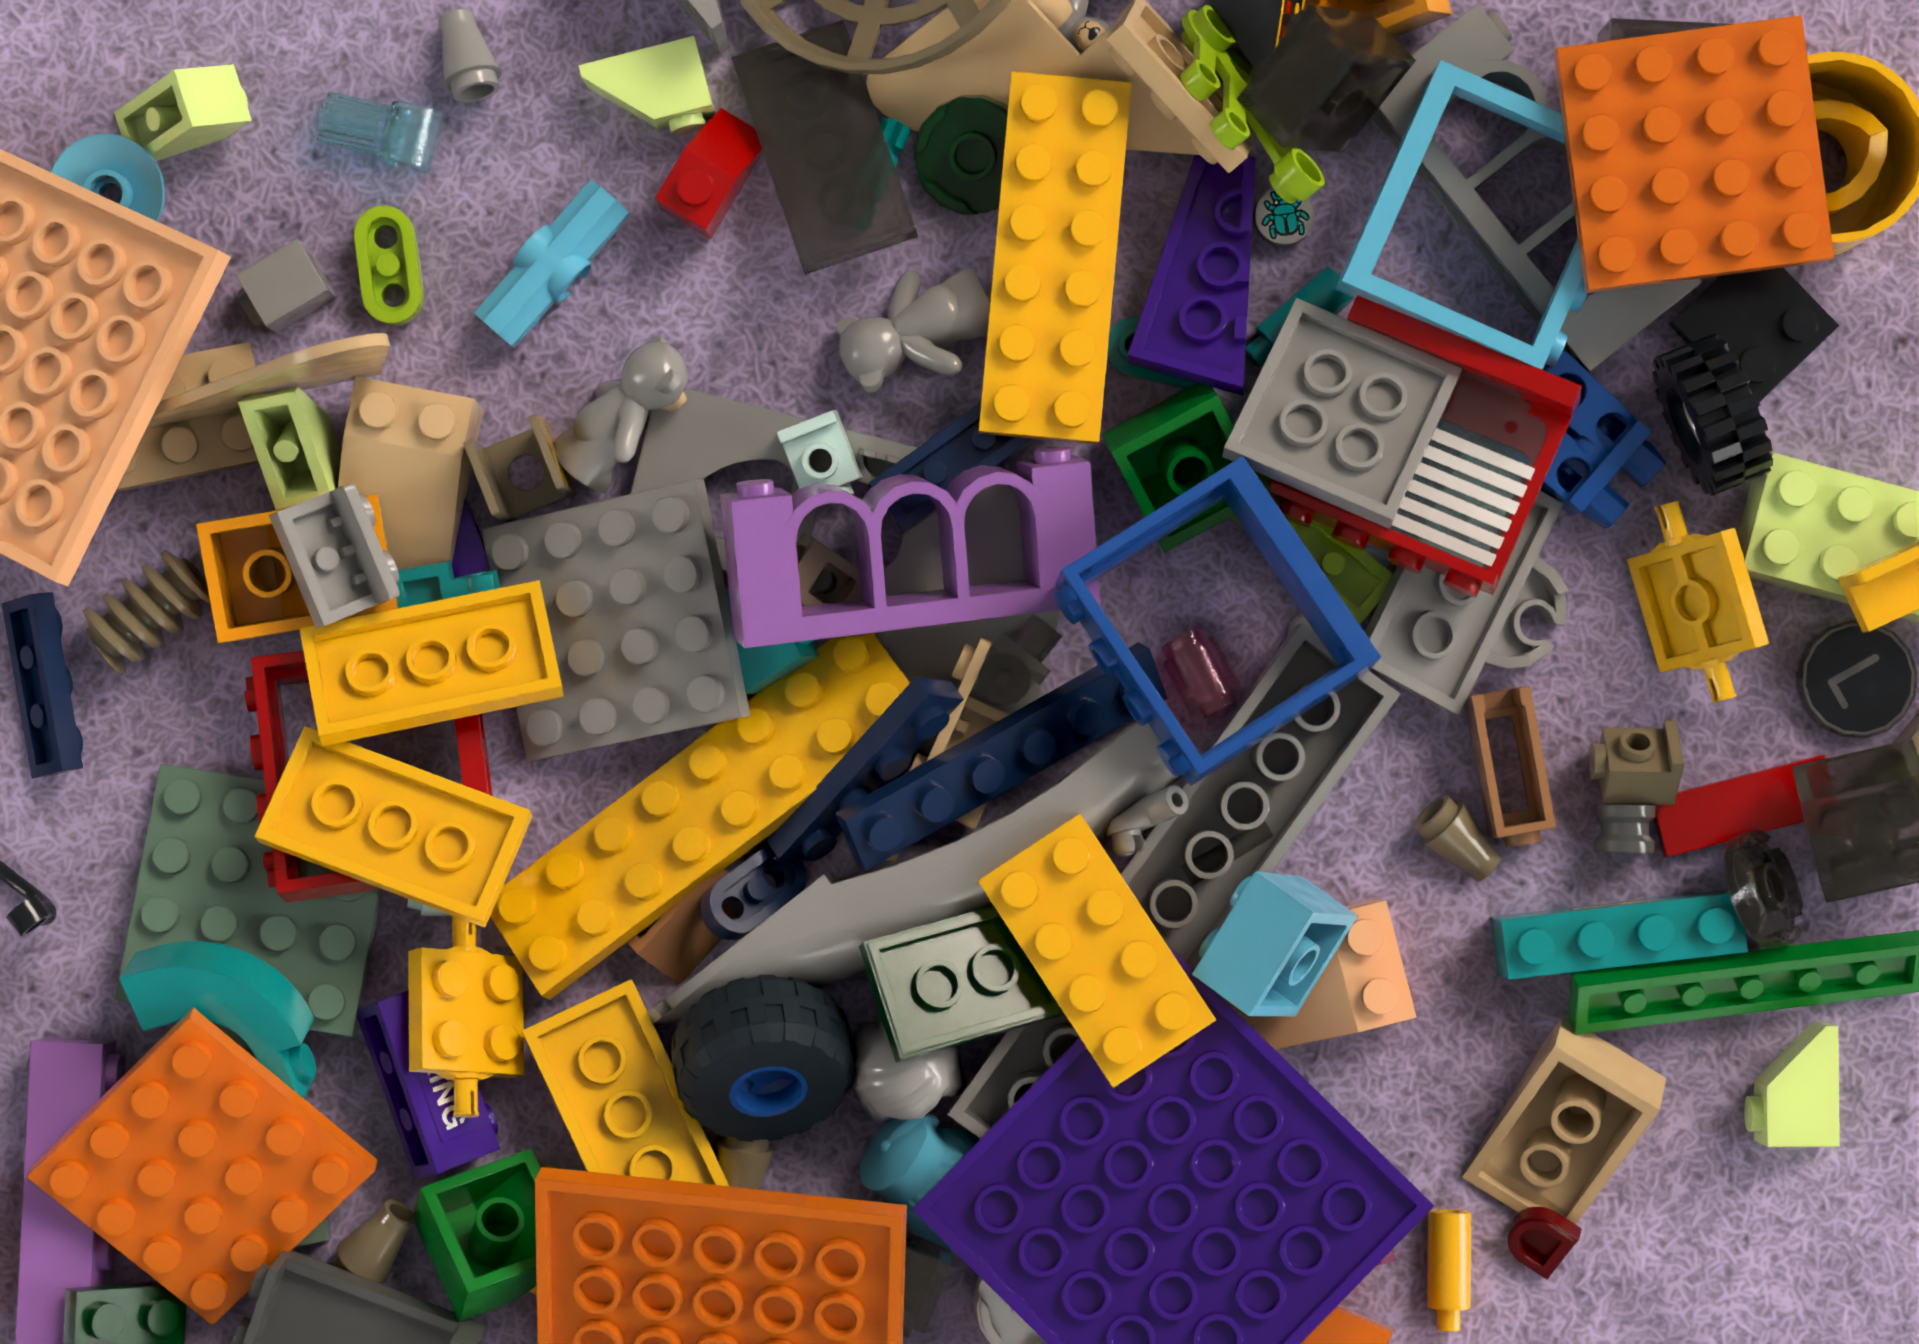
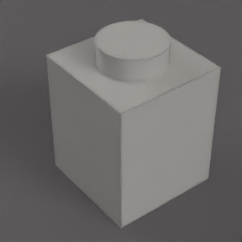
(284, 287)

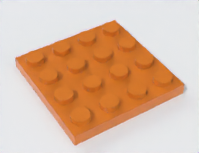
(1693, 154)
(202, 1166)

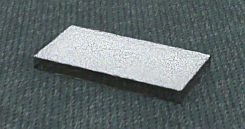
(824, 152)

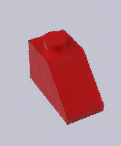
(710, 173)

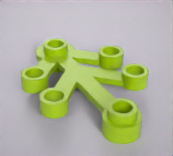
(1210, 41)

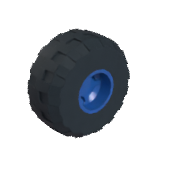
(763, 1058)

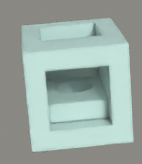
(820, 433)

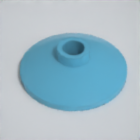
(115, 160)

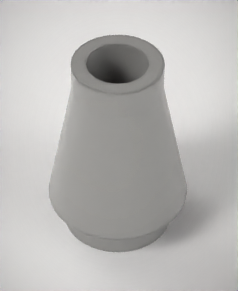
(467, 60)

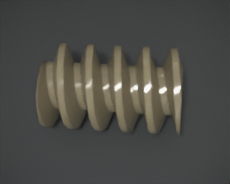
(147, 610)

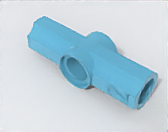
(552, 263)

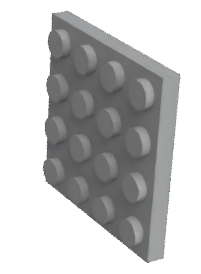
(630, 616)

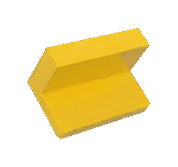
(1884, 588)

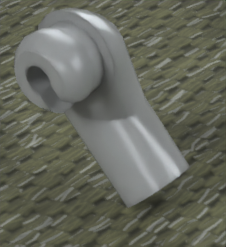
(1144, 814)

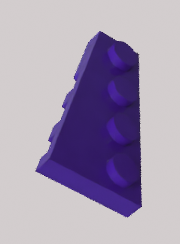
(1201, 286)

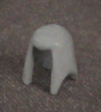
(905, 1087)

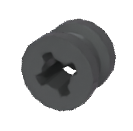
(1624, 828)

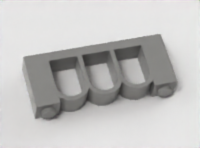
(1482, 46)

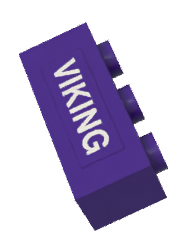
(422, 1101)

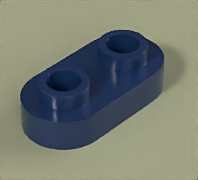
(750, 894)

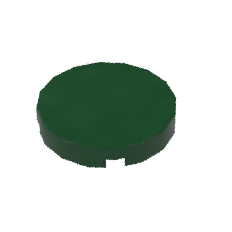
(963, 153)

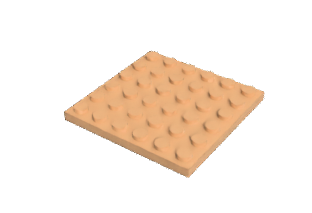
(88, 343)

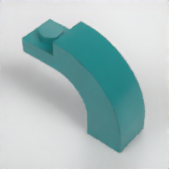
(230, 991)

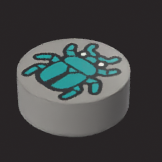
(1282, 222)

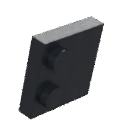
(1763, 320)

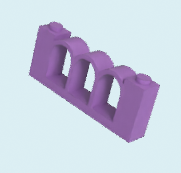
(763, 559)

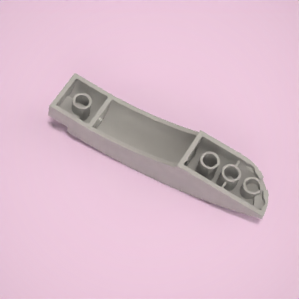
(825, 924)

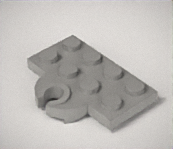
(1441, 639)

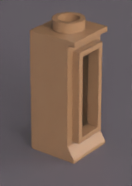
(1524, 825)

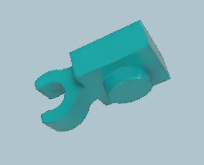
(437, 582)

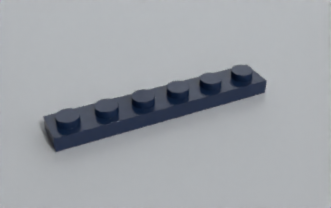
(989, 763)

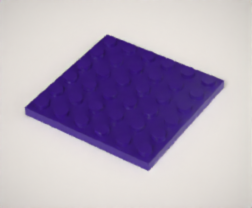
(1179, 1203)

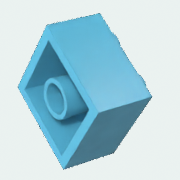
(1273, 944)

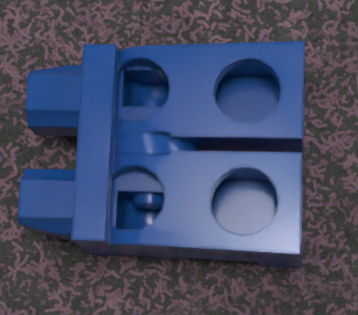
(1595, 447)

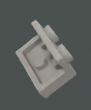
(336, 554)

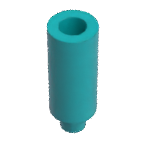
(1318, 292)

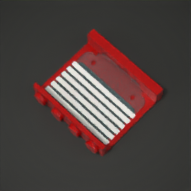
(1477, 469)

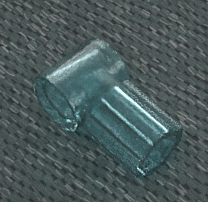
(392, 132)

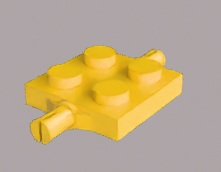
(1697, 601)
(465, 1015)

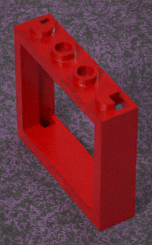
(270, 754)

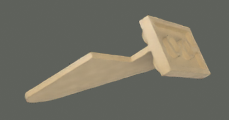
(1022, 39)
(199, 416)

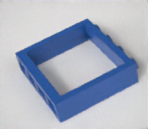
(1292, 566)

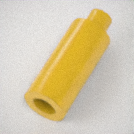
(1449, 1266)

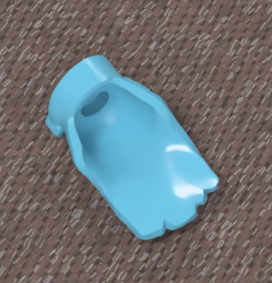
(909, 1160)

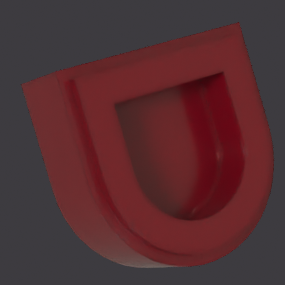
(1541, 1239)

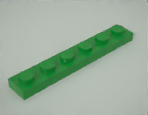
(1744, 982)

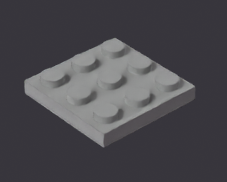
(1342, 413)

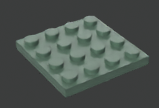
(209, 884)

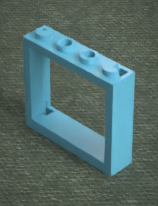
(1357, 274)

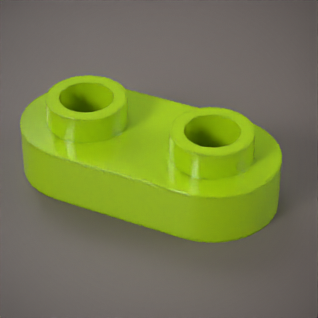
(389, 267)

